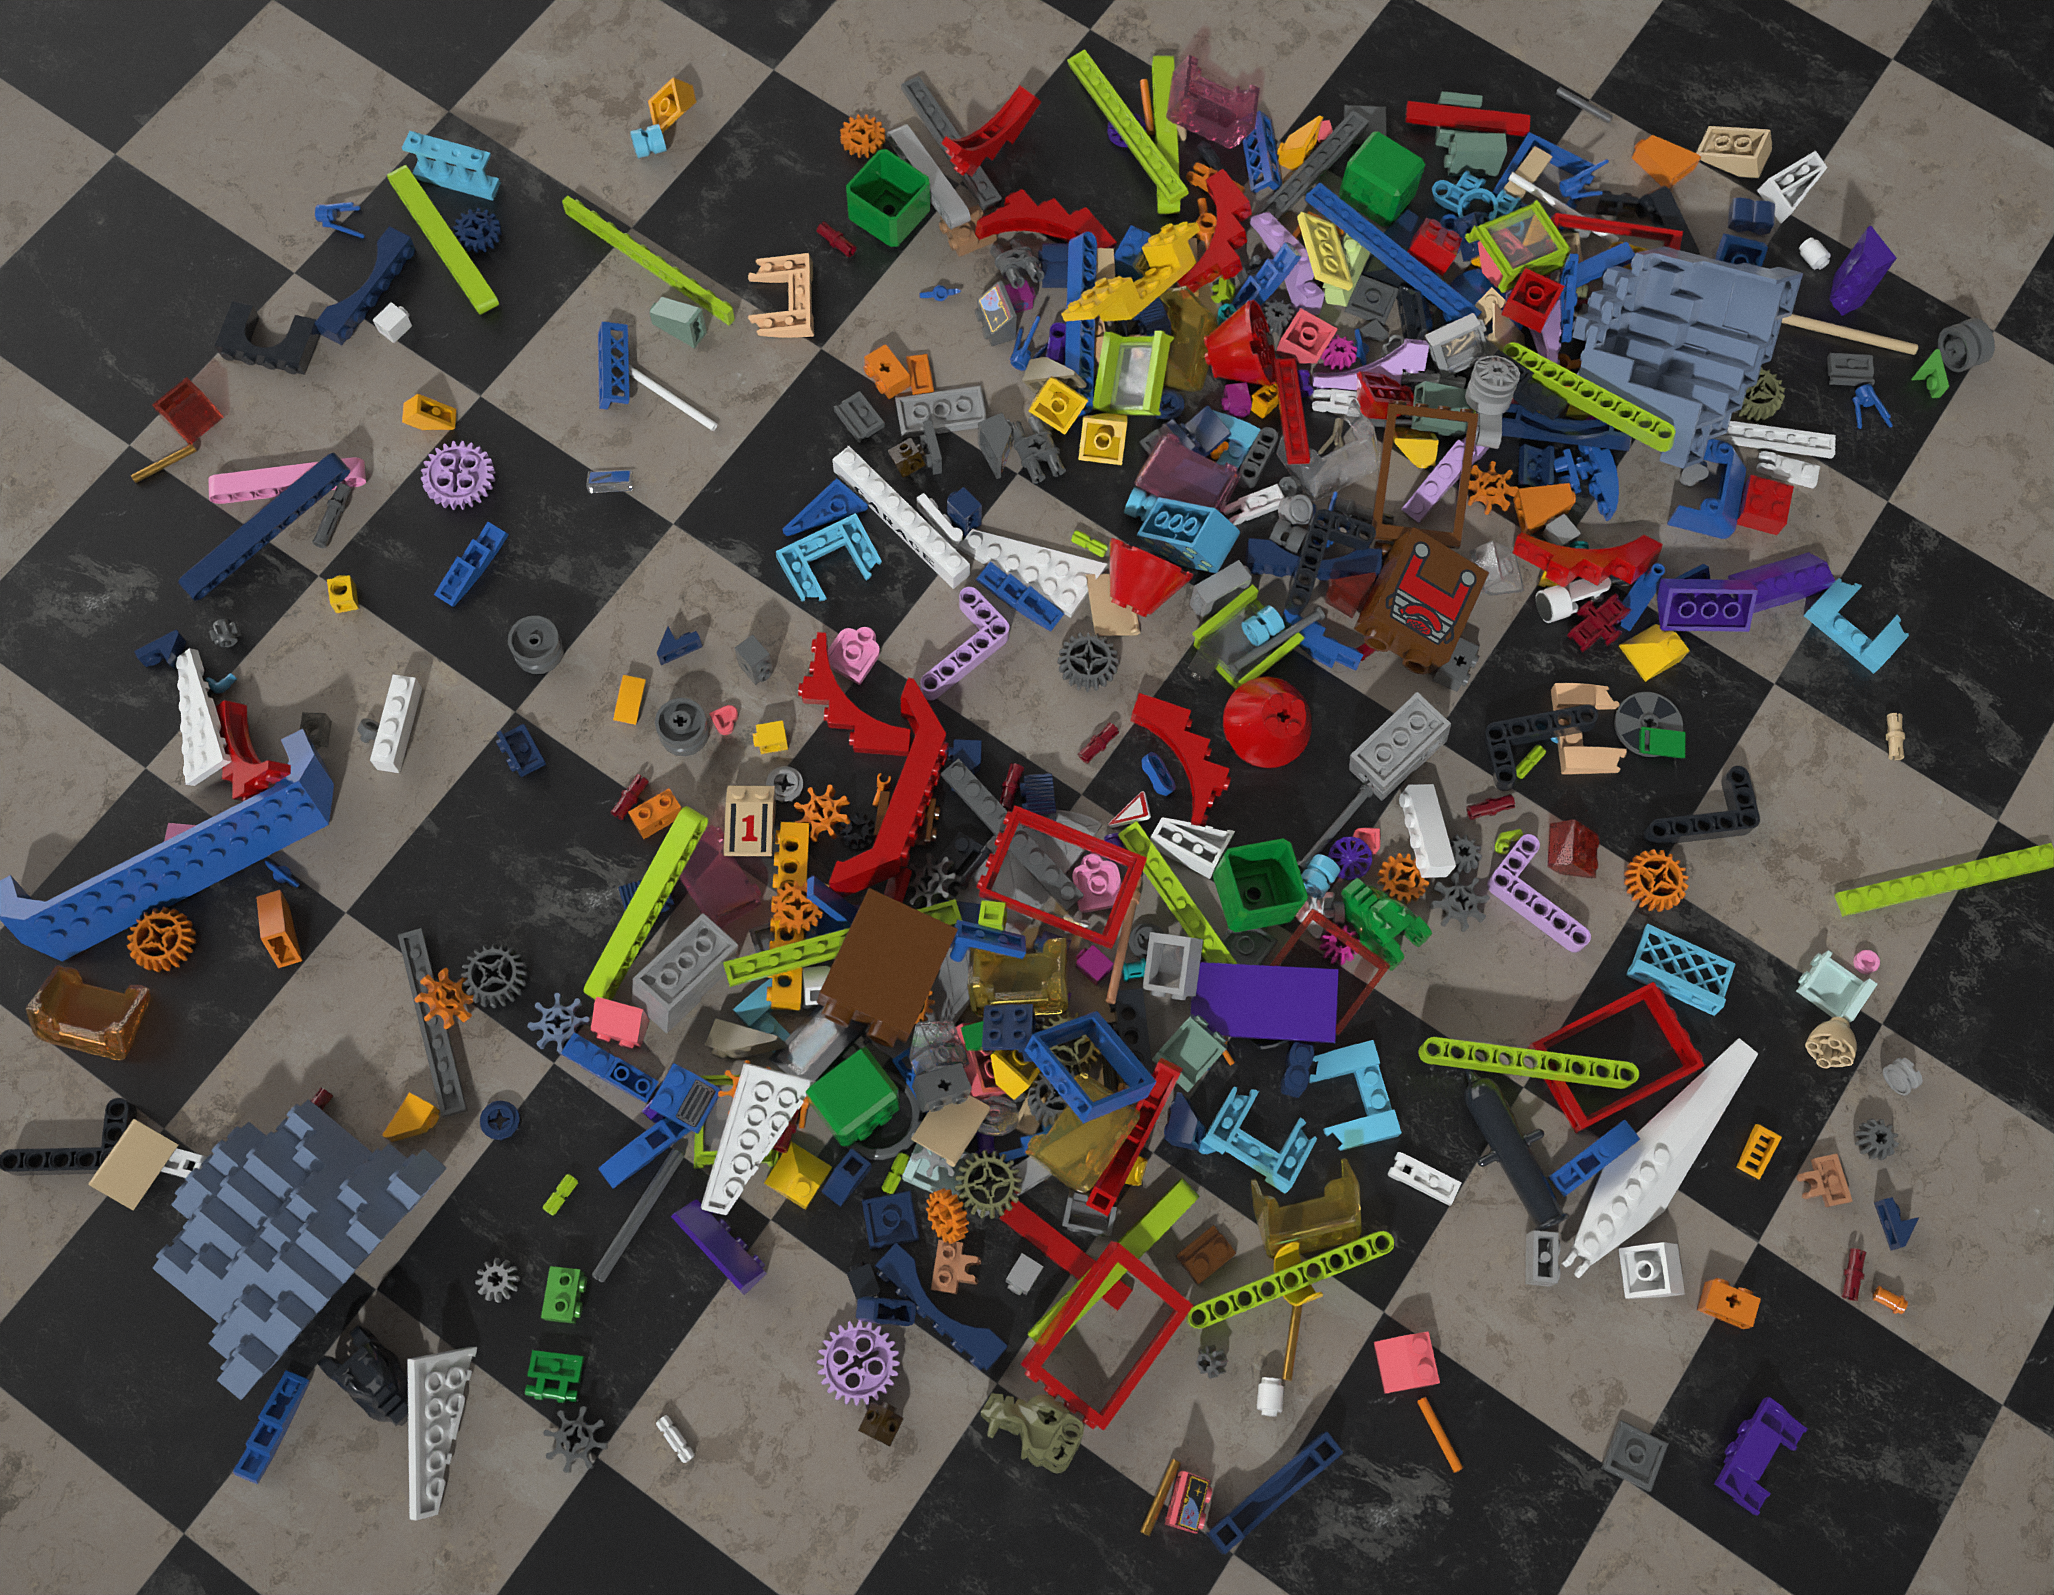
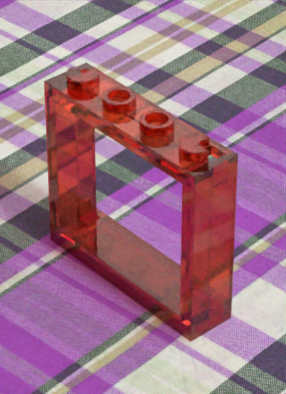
(1351, 942)

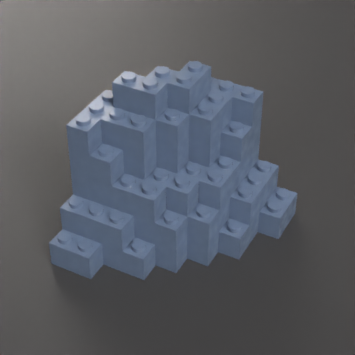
(1684, 339)
(283, 1229)

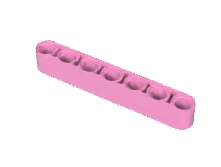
(271, 481)

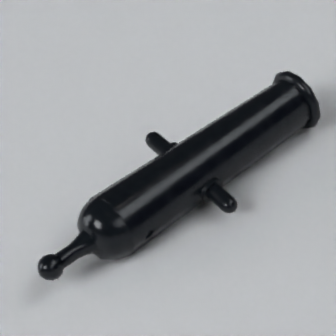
(1511, 1149)

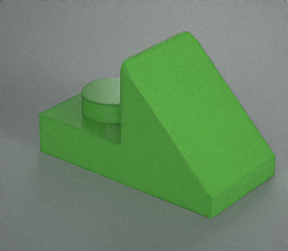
(1935, 373)

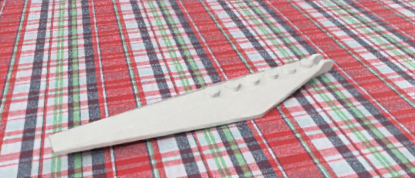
(1647, 1175)

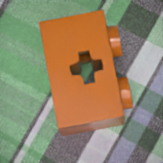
(886, 371)
(655, 813)
(1714, 1303)

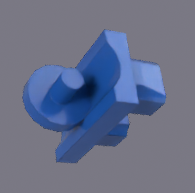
(1566, 463)

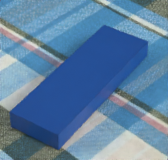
(1597, 265)
(830, 902)

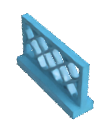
(1677, 984)

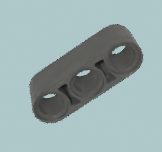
(1259, 449)

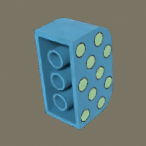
(1189, 534)

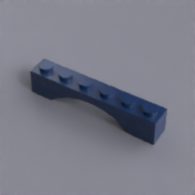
(342, 318)
(1594, 433)
(1269, 558)
(979, 1343)
(1273, 1492)

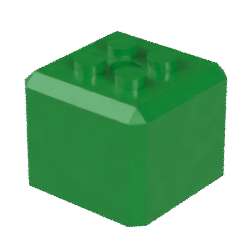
(1381, 179)
(888, 185)
(1270, 872)
(854, 1098)

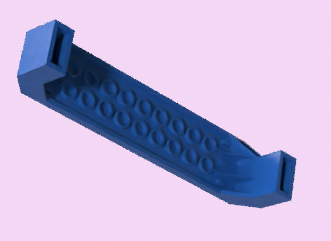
(178, 865)

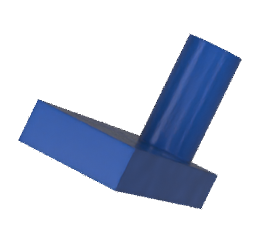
(1641, 594)
(986, 939)

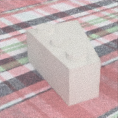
(1792, 184)
(1191, 844)

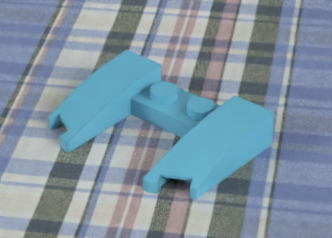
(1239, 442)
(846, 532)
(1869, 653)
(755, 1011)
(1364, 1063)
(1279, 1168)

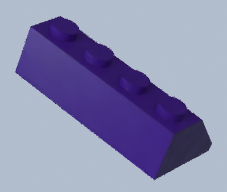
(1861, 272)
(1787, 580)
(1706, 605)
(720, 1246)

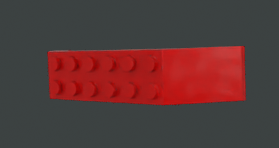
(907, 803)

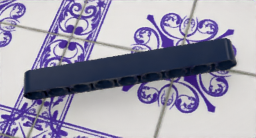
(264, 526)

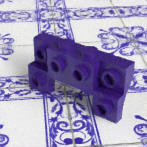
(1754, 1450)

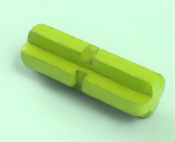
(1086, 542)
(1529, 761)
(893, 1177)
(563, 1190)

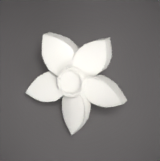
(1077, 920)

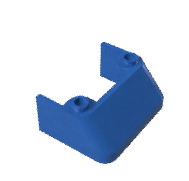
(1719, 515)

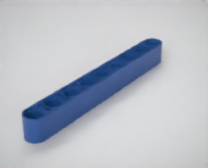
(1081, 333)

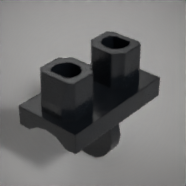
(1617, 205)

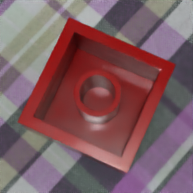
(1434, 246)
(1532, 300)
(1765, 505)

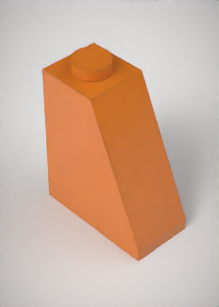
(1664, 160)
(1541, 503)
(278, 929)

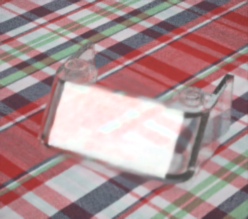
(1341, 466)

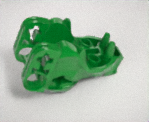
(1382, 919)

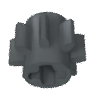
(225, 633)
(1211, 1361)

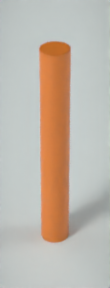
(1147, 107)
(1440, 1434)

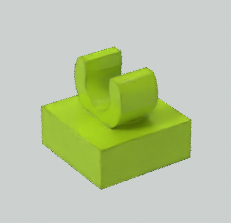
(1225, 291)

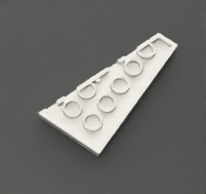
(1050, 572)
(200, 722)
(755, 1122)
(434, 1416)

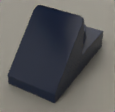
(167, 647)
(672, 649)
(1895, 1230)

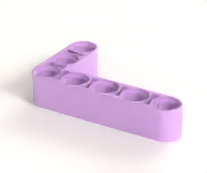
(969, 648)
(1533, 898)

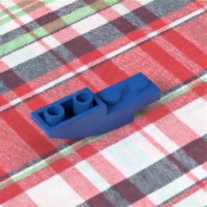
(1605, 482)
(1323, 648)
(609, 1068)
(642, 1151)
(1594, 1158)

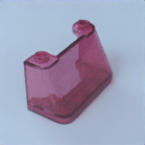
(1187, 476)
(718, 881)

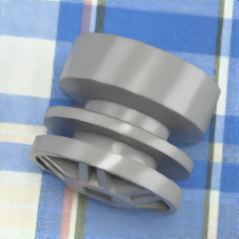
(1492, 385)

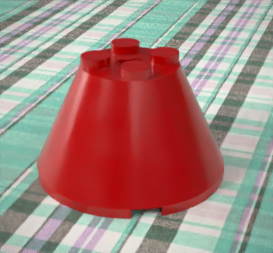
(1241, 347)
(1142, 578)
(1267, 722)

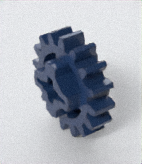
(477, 230)

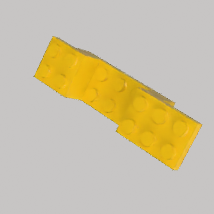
(1123, 299)

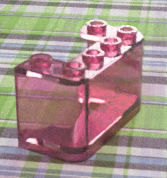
(1210, 108)

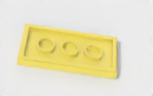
(1325, 251)

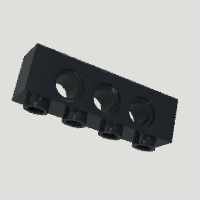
(1132, 1001)

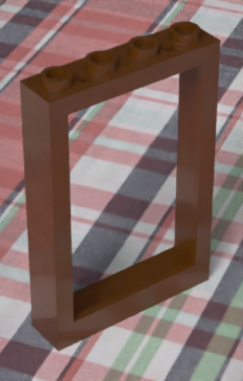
(1392, 532)

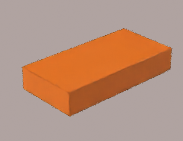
(919, 374)

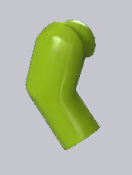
(1504, 840)

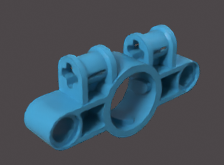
(1470, 189)

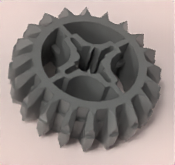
(1097, 662)
(489, 983)
(1055, 1105)

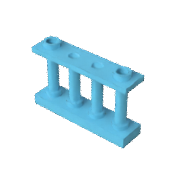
(449, 176)

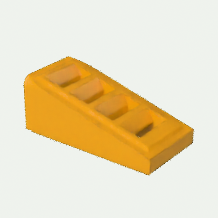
(1260, 405)
(1774, 1140)

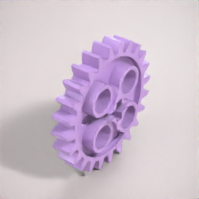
(438, 473)
(869, 1383)

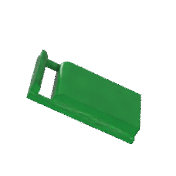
(1663, 742)

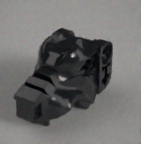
(371, 1378)

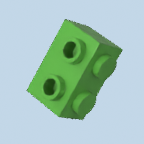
(563, 1295)

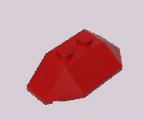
(1377, 391)

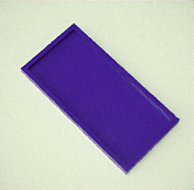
(1268, 1001)

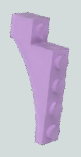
(1299, 282)
(1548, 340)
(1409, 356)
(1440, 481)

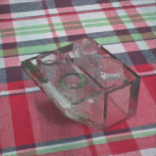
(936, 1047)

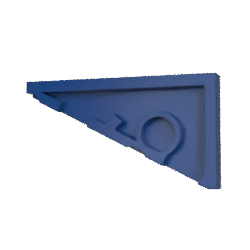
(1568, 297)
(830, 505)

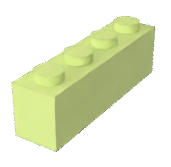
(1355, 258)

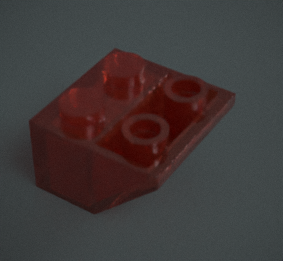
(187, 411)
(1572, 849)

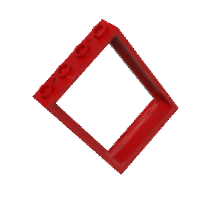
(1670, 237)
(1080, 839)
(1667, 1020)
(1070, 1311)

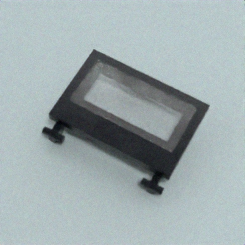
(817, 1046)

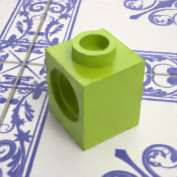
(993, 914)

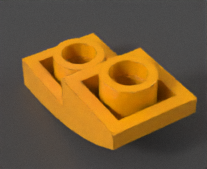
(629, 699)

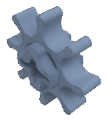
(551, 1018)

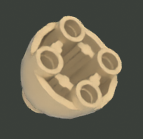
(1832, 1043)

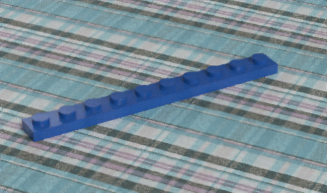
(1390, 253)

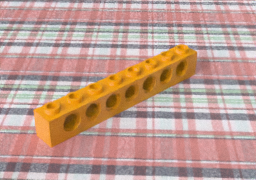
(789, 835)

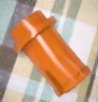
(1890, 1300)

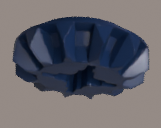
(1176, 407)
(491, 1113)

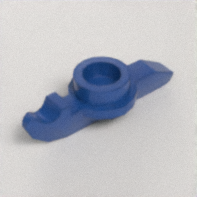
(939, 293)
(1362, 348)
(282, 874)

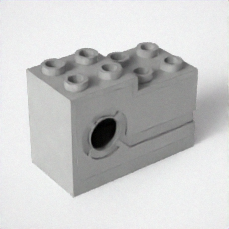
(1399, 746)
(683, 973)

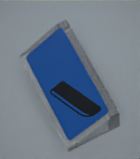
(610, 481)

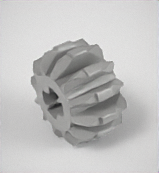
(492, 1289)

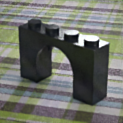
(289, 355)

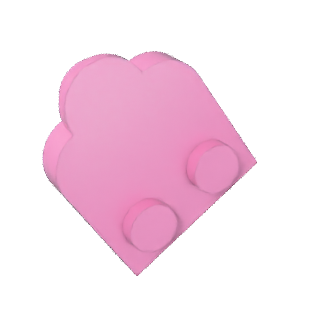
(854, 653)
(1098, 882)

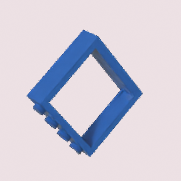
(1560, 159)
(1111, 1048)

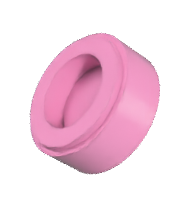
(1866, 962)

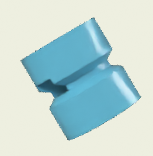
(648, 141)
(1140, 504)
(1266, 623)
(1319, 875)

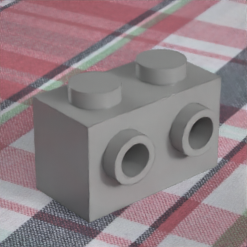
(1542, 1258)

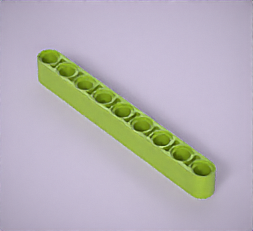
(1165, 131)
(443, 239)
(1598, 398)
(646, 904)
(1538, 1058)
(1136, 1241)
(1302, 1279)

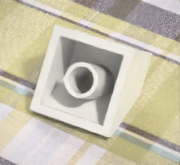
(1651, 1270)

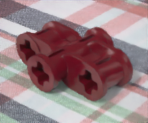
(1599, 622)

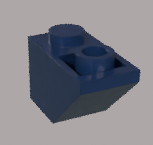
(968, 752)
(1185, 1125)
(846, 1177)

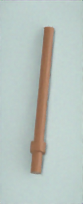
(1122, 946)

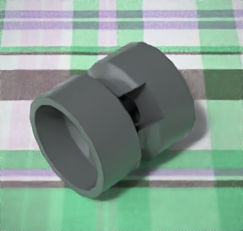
(1295, 539)

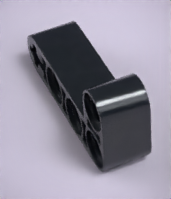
(1665, 214)

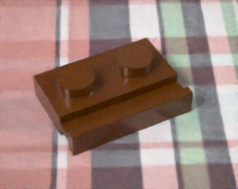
(1205, 1255)

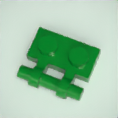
(554, 1367)

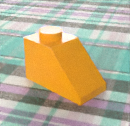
(428, 414)
(411, 1119)

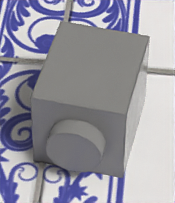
(1560, 531)
(1023, 1275)

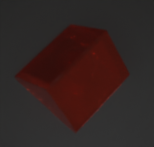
(1349, 593)

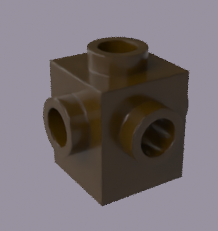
(907, 457)
(881, 1423)

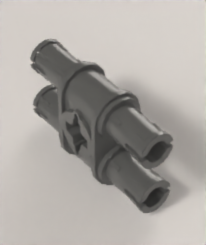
(1017, 263)
(1037, 449)

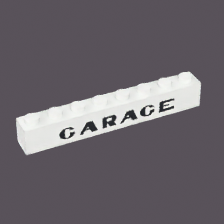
(901, 517)

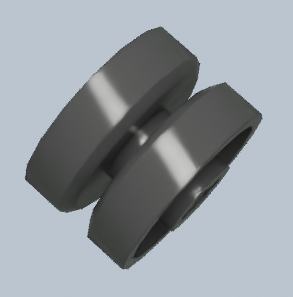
(1966, 344)
(535, 644)
(682, 726)

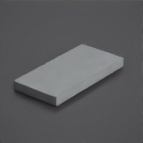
(947, 409)

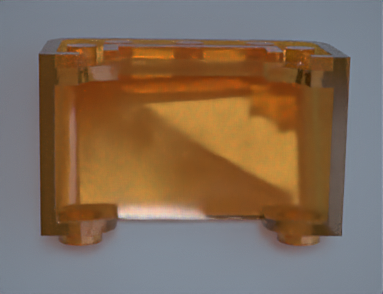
(86, 1015)

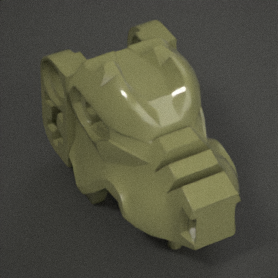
(1039, 1440)

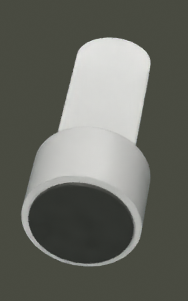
(1560, 602)

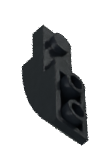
(1534, 395)

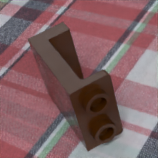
(926, 832)

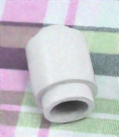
(1814, 253)
(1270, 1396)

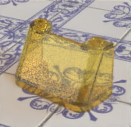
(1009, 980)
(1080, 1150)

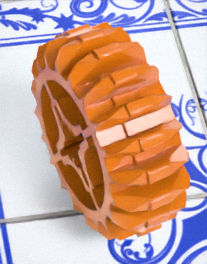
(1674, 887)
(179, 932)

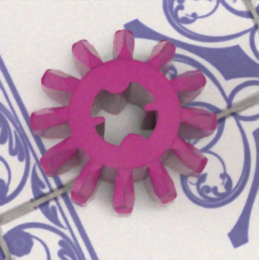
(1339, 353)
(1342, 953)

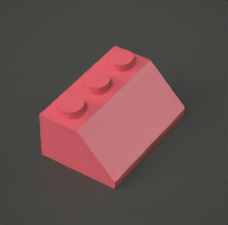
(980, 1071)

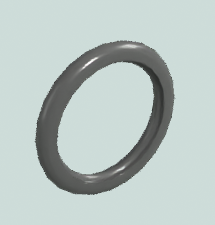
(905, 1142)

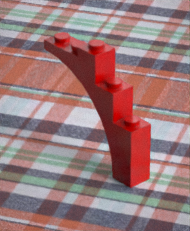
(1007, 124)
(1048, 218)
(1229, 234)
(1594, 565)
(1173, 727)
(868, 734)
(246, 770)
(1116, 1173)

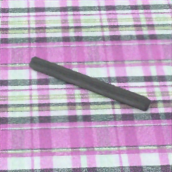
(638, 1215)

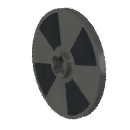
(1637, 710)

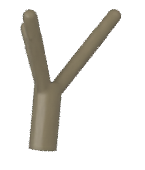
(1336, 436)

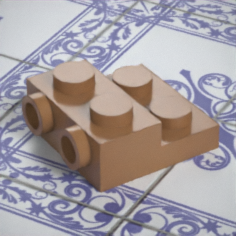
(963, 237)

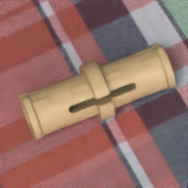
(1895, 736)

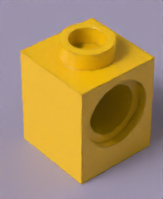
(346, 601)
(770, 737)

